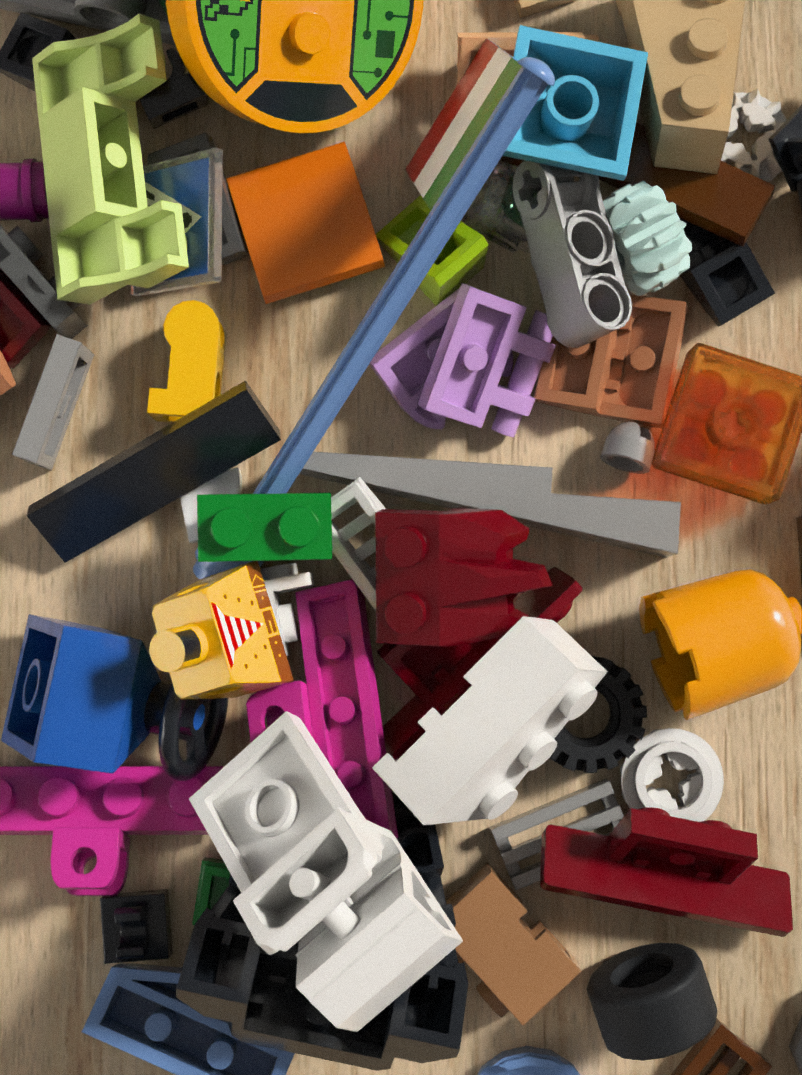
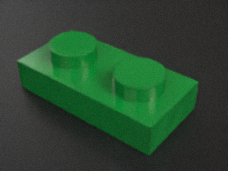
(264, 527)

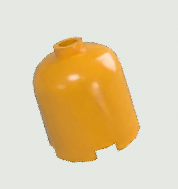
(722, 639)

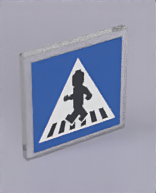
(197, 186)

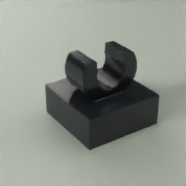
(175, 96)
(136, 926)

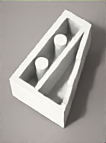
(497, 728)

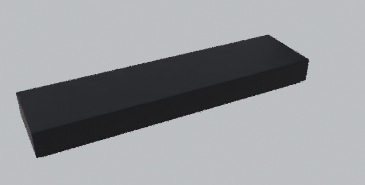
(154, 472)

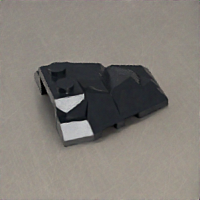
(258, 997)

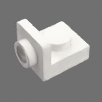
(281, 580)

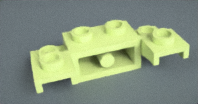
(95, 165)

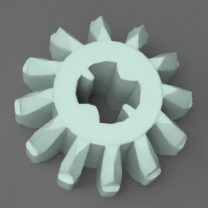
(647, 237)

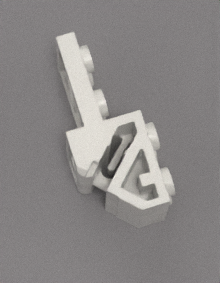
(321, 877)

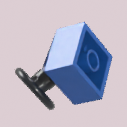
(95, 696)

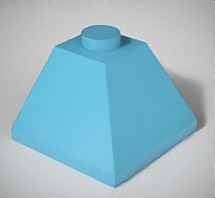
(590, 110)

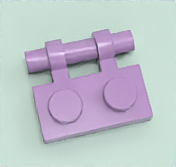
(473, 358)

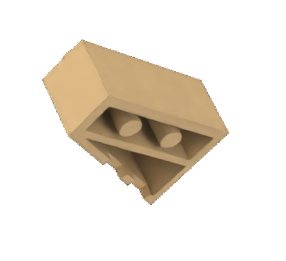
(686, 76)

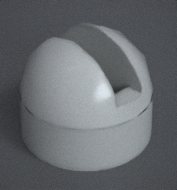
(629, 448)

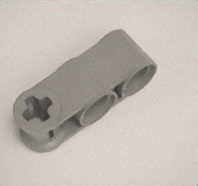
(572, 252)

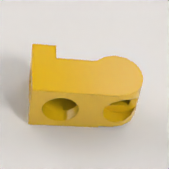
(194, 363)

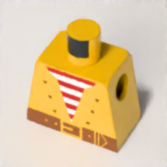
(220, 637)

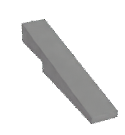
(515, 489)

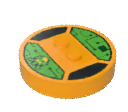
(296, 60)

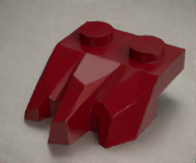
(449, 576)

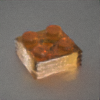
(768, 407)

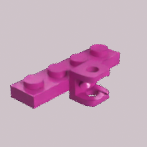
(339, 695)
(94, 815)

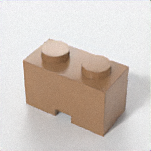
(516, 962)

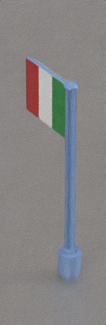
(448, 174)

